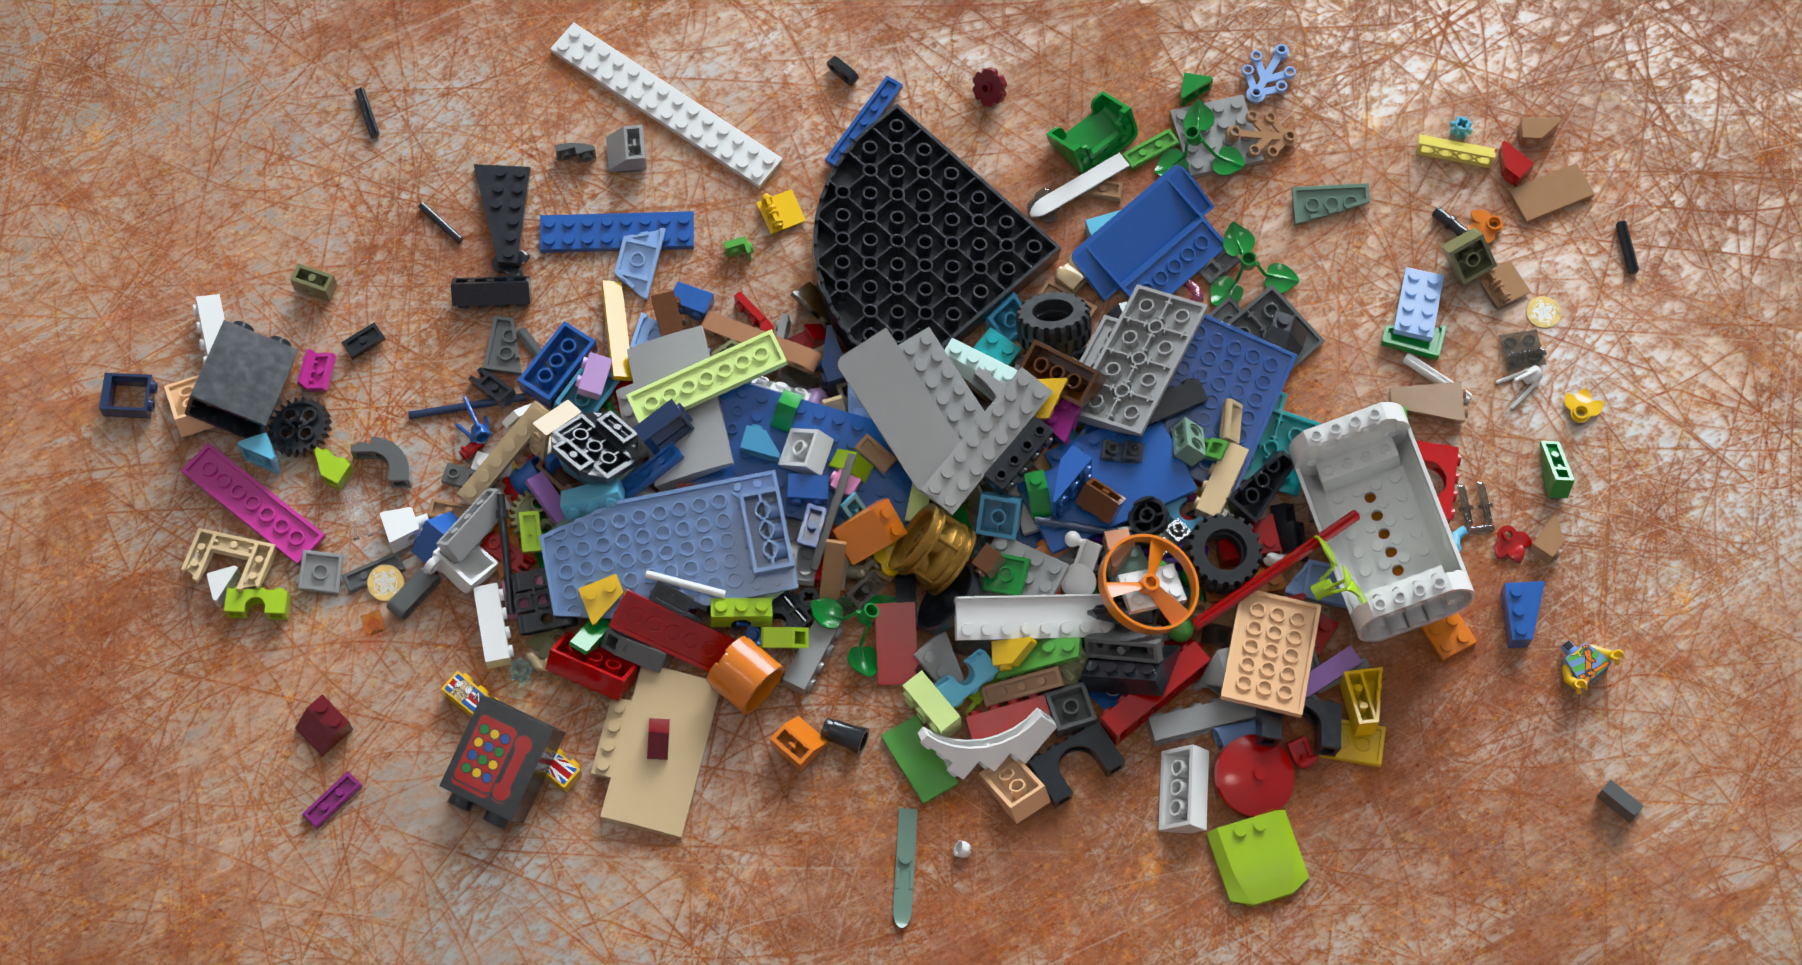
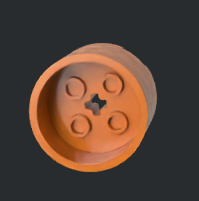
(745, 675)

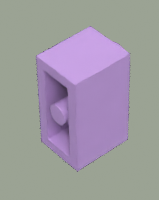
(594, 375)

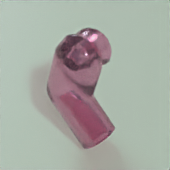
(1196, 290)

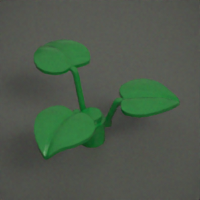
(1199, 119)
(1241, 241)
(829, 614)

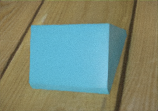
(260, 452)

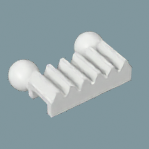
(1088, 552)

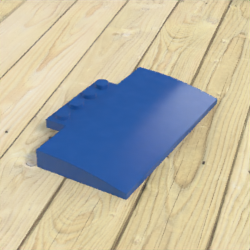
(1157, 476)

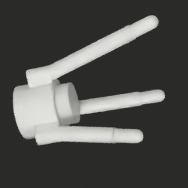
(1529, 376)

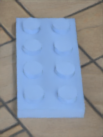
(1418, 304)

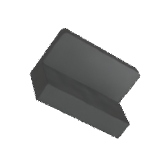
(1620, 801)

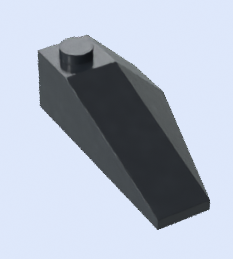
(1286, 332)

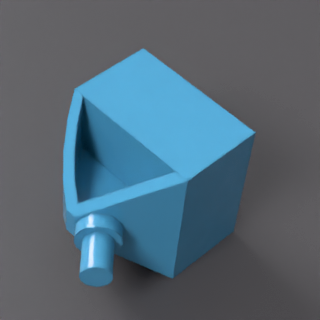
(999, 515)

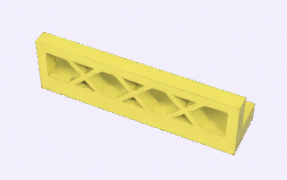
(1455, 151)

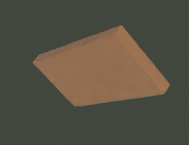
(1551, 193)

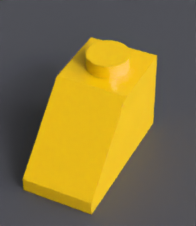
(1011, 652)

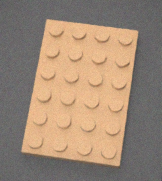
(1271, 653)

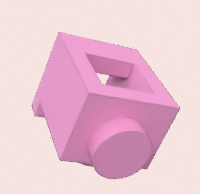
(852, 485)

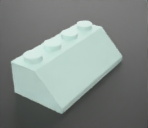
(969, 359)

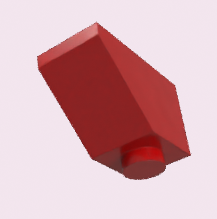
(1513, 164)

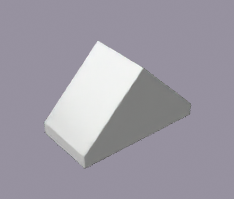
(220, 581)

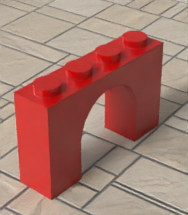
(1443, 461)

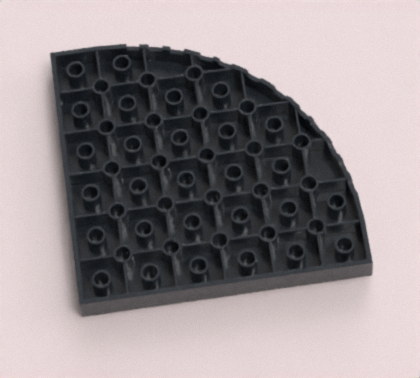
(917, 238)

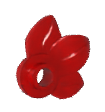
(1511, 546)

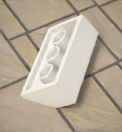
(1184, 789)

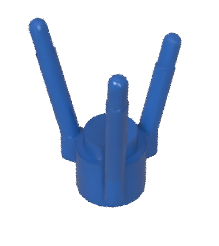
(479, 432)
(753, 633)

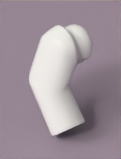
(1272, 558)

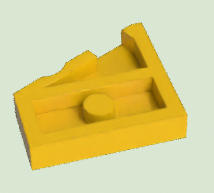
(1057, 386)

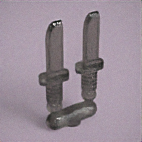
(1485, 506)

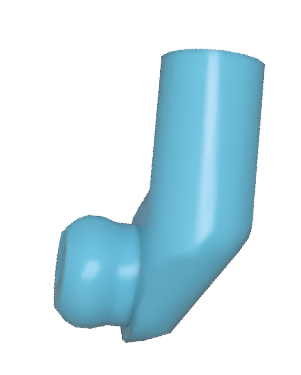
(1458, 534)

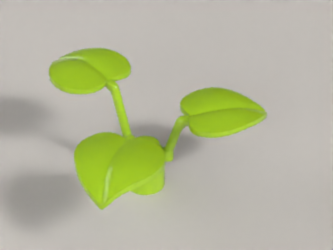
(1327, 587)

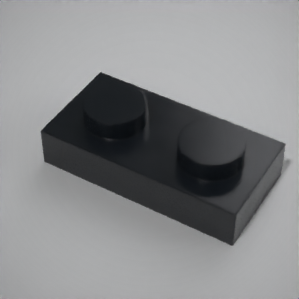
(363, 341)

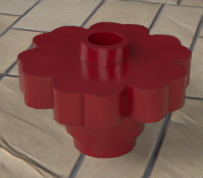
(989, 87)

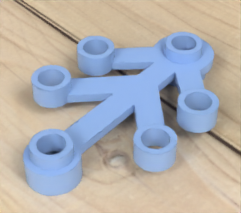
(1267, 76)

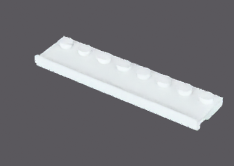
(1027, 617)

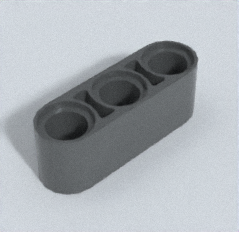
(413, 593)

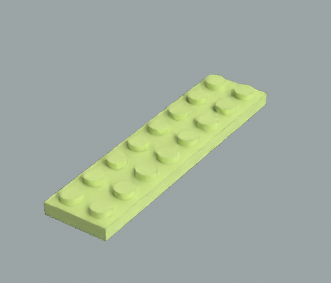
(711, 376)

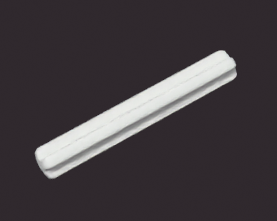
(1429, 372)

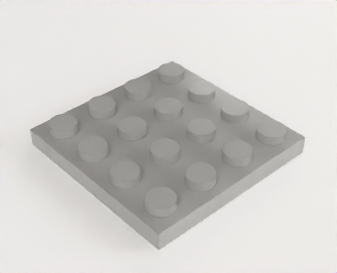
(1227, 113)
(1044, 572)

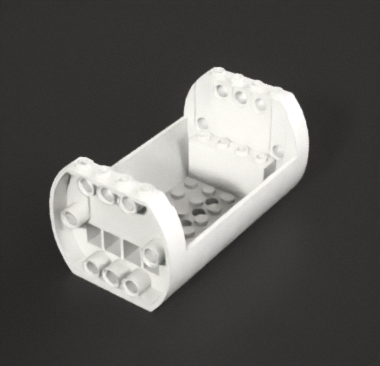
(1380, 456)

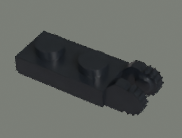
(493, 387)
(675, 600)

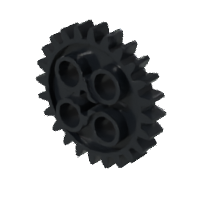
(299, 427)

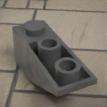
(633, 650)

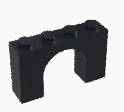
(1324, 717)
(1090, 740)

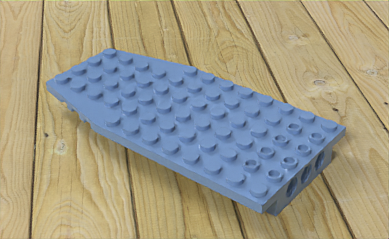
(707, 533)

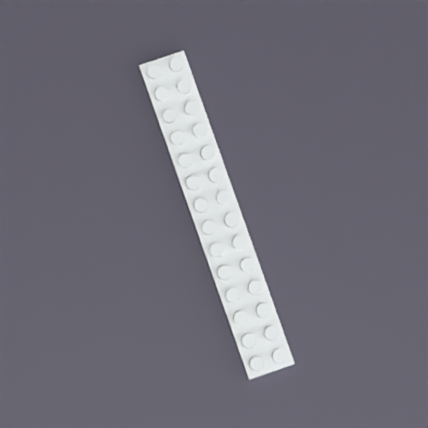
(667, 105)

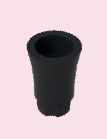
(845, 734)

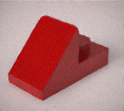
(811, 337)

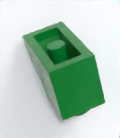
(1037, 494)

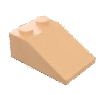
(178, 396)
(1016, 789)

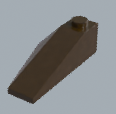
(809, 298)

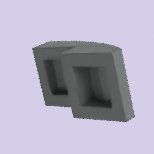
(1218, 266)

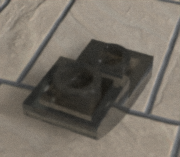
(1122, 452)
(1178, 533)

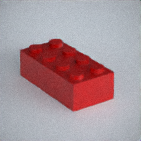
(596, 670)

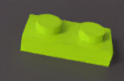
(530, 531)

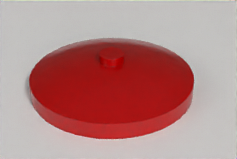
(1253, 776)

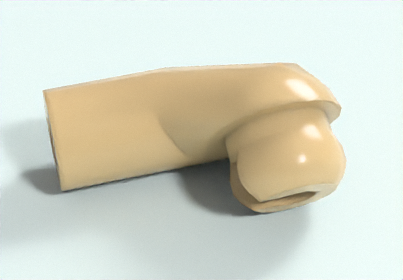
(538, 664)

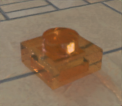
(373, 622)

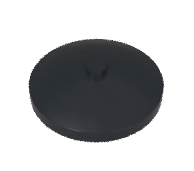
(938, 611)

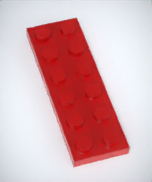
(669, 631)

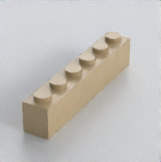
(502, 454)

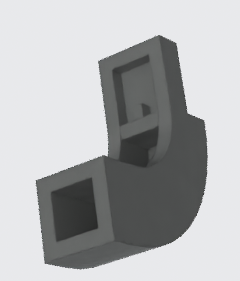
(385, 450)

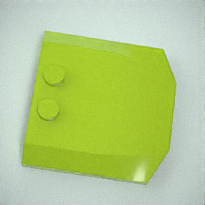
(1258, 859)

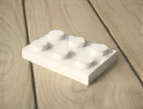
(1169, 581)

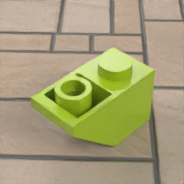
(333, 470)
(785, 637)

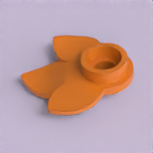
(1482, 222)

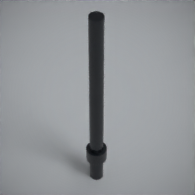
(502, 515)

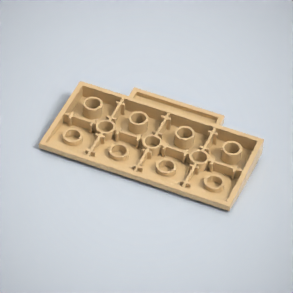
(655, 792)

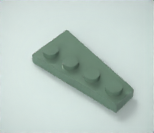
(1325, 200)

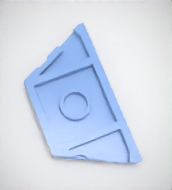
(639, 260)
(1309, 576)

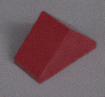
(658, 739)

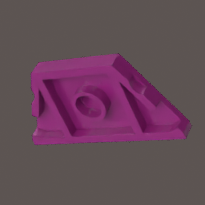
(1064, 419)

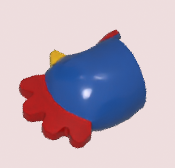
(515, 482)

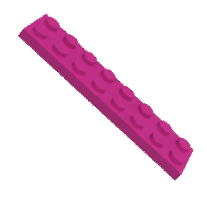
(252, 503)

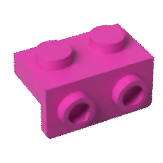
(316, 371)

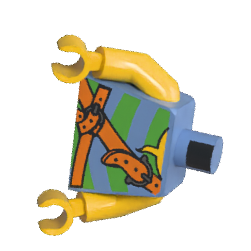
(1586, 664)

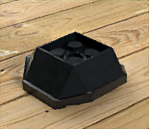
(596, 446)

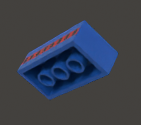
(565, 355)

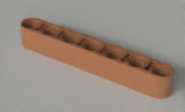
(727, 329)

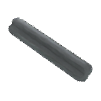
(530, 343)

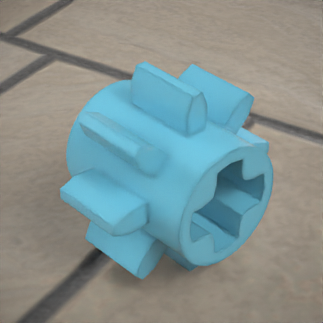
(1461, 127)

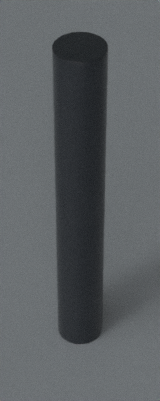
(440, 222)

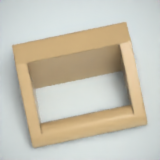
(1230, 421)

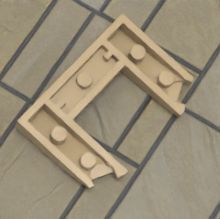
(207, 542)

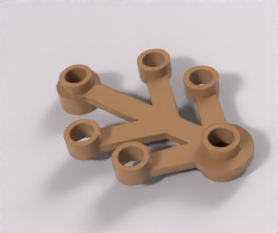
(1263, 134)

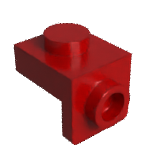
(1301, 752)

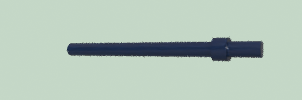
(461, 407)
(1055, 523)

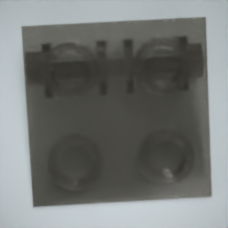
(1522, 349)

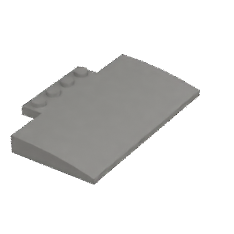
(1138, 357)
(706, 446)

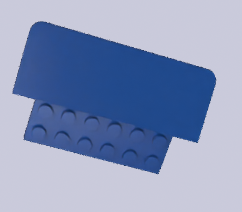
(1152, 240)

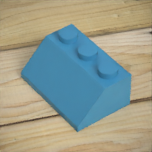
(582, 402)

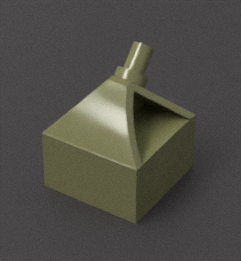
(1469, 255)

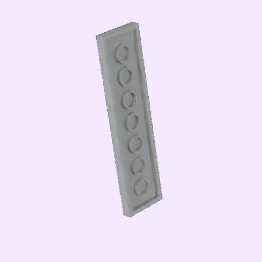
(986, 441)

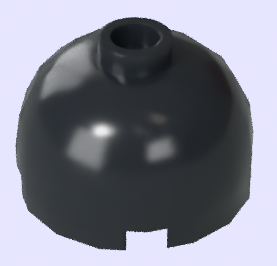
(1149, 516)

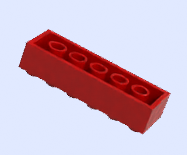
(1136, 709)

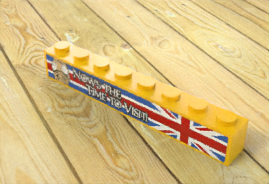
(467, 695)

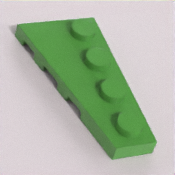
(1047, 653)

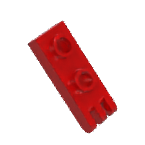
(492, 546)

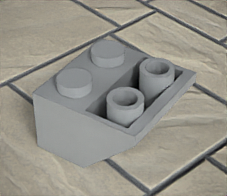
(626, 149)

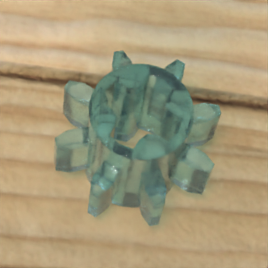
(516, 665)

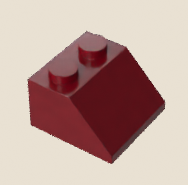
(323, 725)

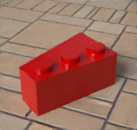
(1266, 529)

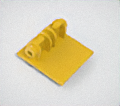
(780, 211)

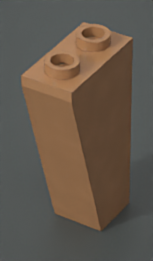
(1433, 401)

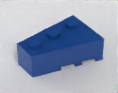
(1520, 611)

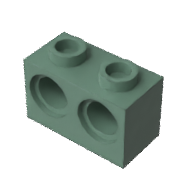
(1188, 442)

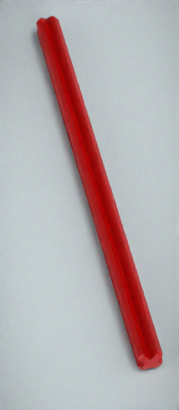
(1274, 570)

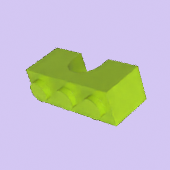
(275, 601)
(728, 610)

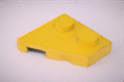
(600, 596)

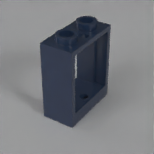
(112, 380)
(664, 425)

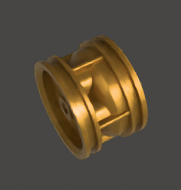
(933, 549)

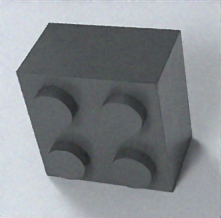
(1070, 709)

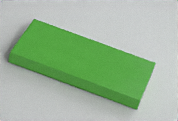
(920, 766)

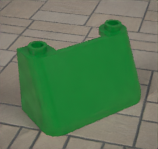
(1098, 135)

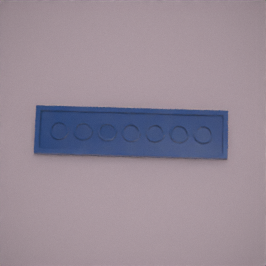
(607, 231)

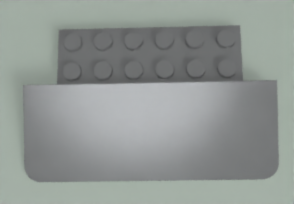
(912, 398)

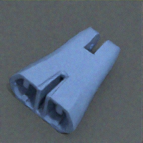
(1225, 734)

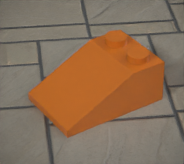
(870, 531)

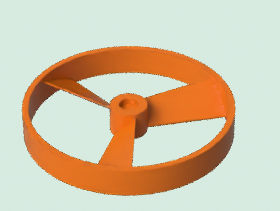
(1149, 585)

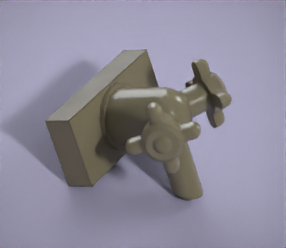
(857, 571)

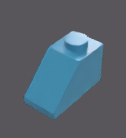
(759, 444)

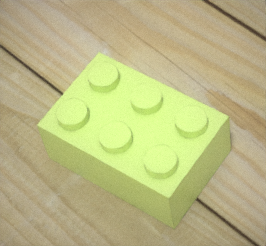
(931, 705)

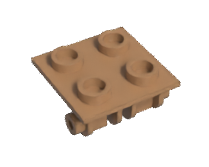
(1504, 284)

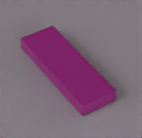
(332, 800)

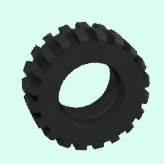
(1054, 320)
(1238, 534)

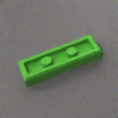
(1150, 149)

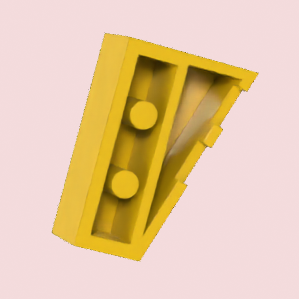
(1362, 698)

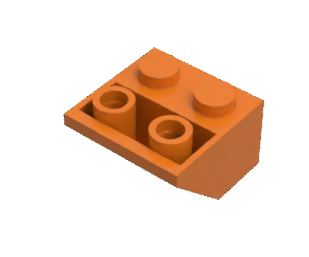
(798, 742)

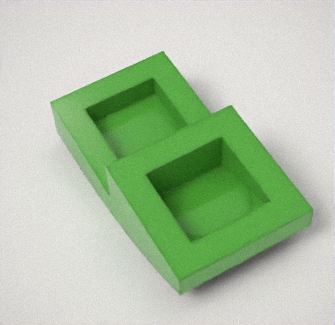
(1215, 449)

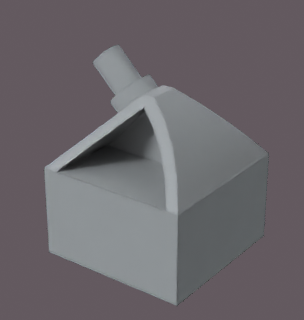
(1214, 673)

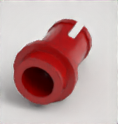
(469, 450)

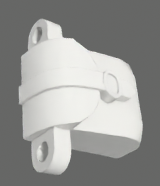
(464, 574)

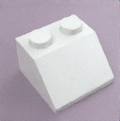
(806, 451)

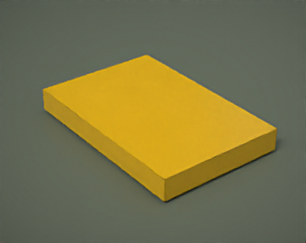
(1360, 749)

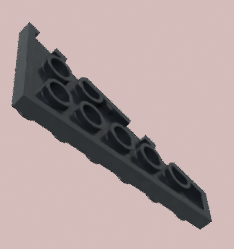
(505, 201)

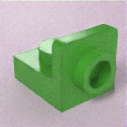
(738, 246)

